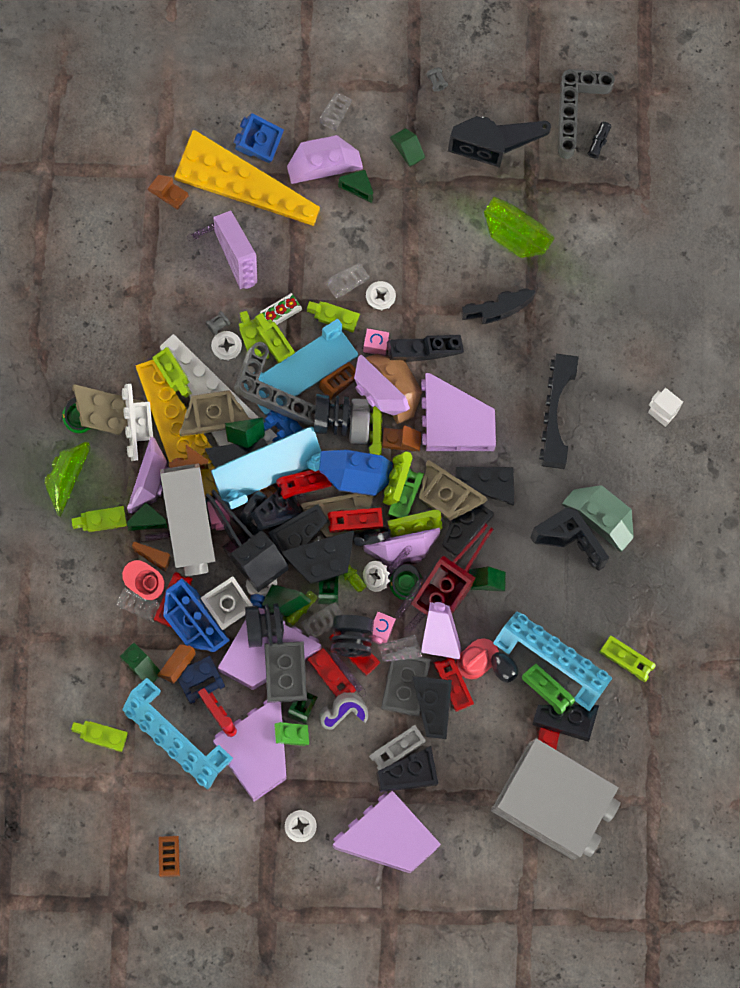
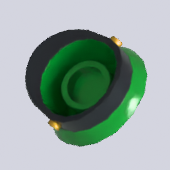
(71, 417)
(403, 581)

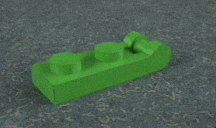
(409, 492)
(548, 688)

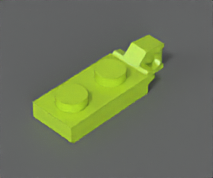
(328, 313)
(249, 333)
(273, 338)
(172, 371)
(101, 519)
(101, 735)

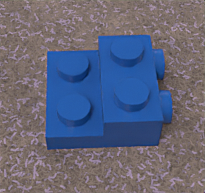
(258, 138)

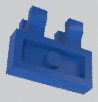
(284, 424)

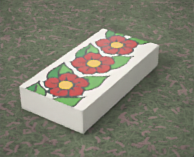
(282, 309)

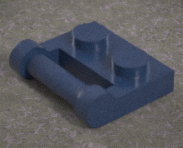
(197, 674)

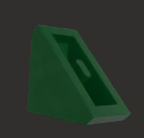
(408, 146)
(357, 184)
(245, 432)
(146, 519)
(488, 579)
(328, 591)
(301, 710)

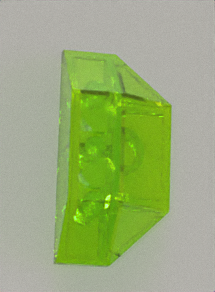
(516, 229)
(65, 474)

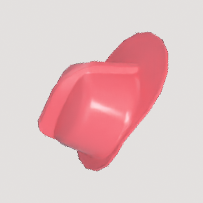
(143, 579)
(476, 658)

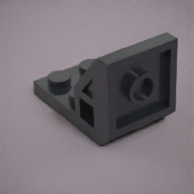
(566, 528)

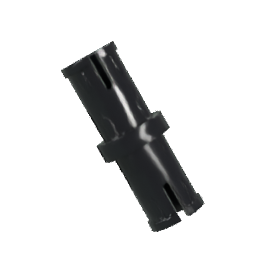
(599, 140)

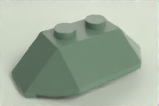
(603, 514)

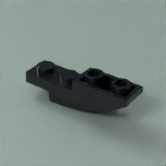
(505, 306)
(426, 348)

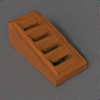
(330, 388)
(157, 557)
(169, 872)

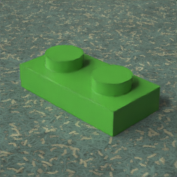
(291, 734)

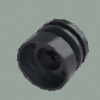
(331, 414)
(263, 625)
(352, 634)

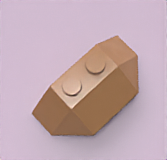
(401, 377)

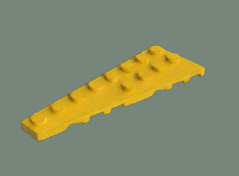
(225, 174)
(169, 417)

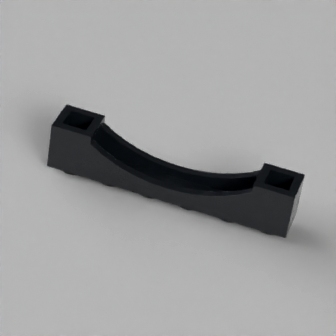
(554, 451)

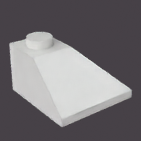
(226, 603)

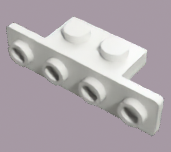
(138, 420)

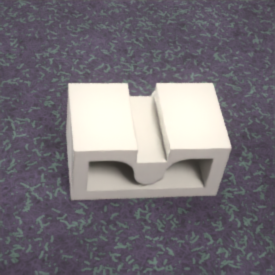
(664, 406)

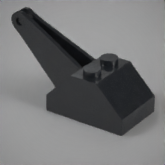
(487, 142)
(250, 550)

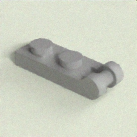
(398, 747)

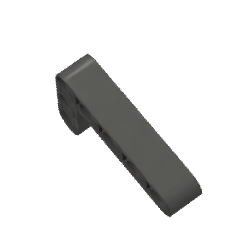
(571, 105)
(272, 393)

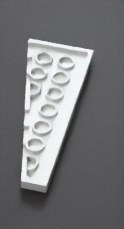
(205, 381)

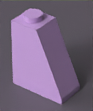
(440, 632)

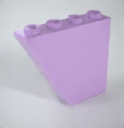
(236, 249)
(455, 419)
(248, 664)
(255, 754)
(388, 836)

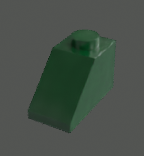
(287, 599)
(140, 663)

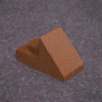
(167, 191)
(400, 439)
(193, 458)

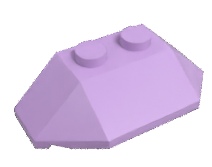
(322, 159)
(378, 389)
(148, 483)
(389, 549)

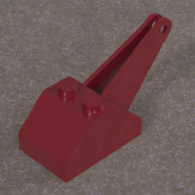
(449, 579)

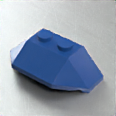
(356, 471)
(191, 618)

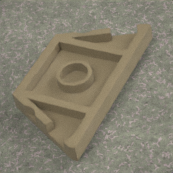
(101, 409)
(211, 412)
(447, 493)
(340, 503)

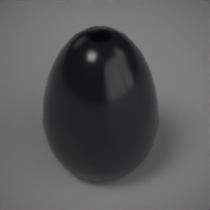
(504, 667)

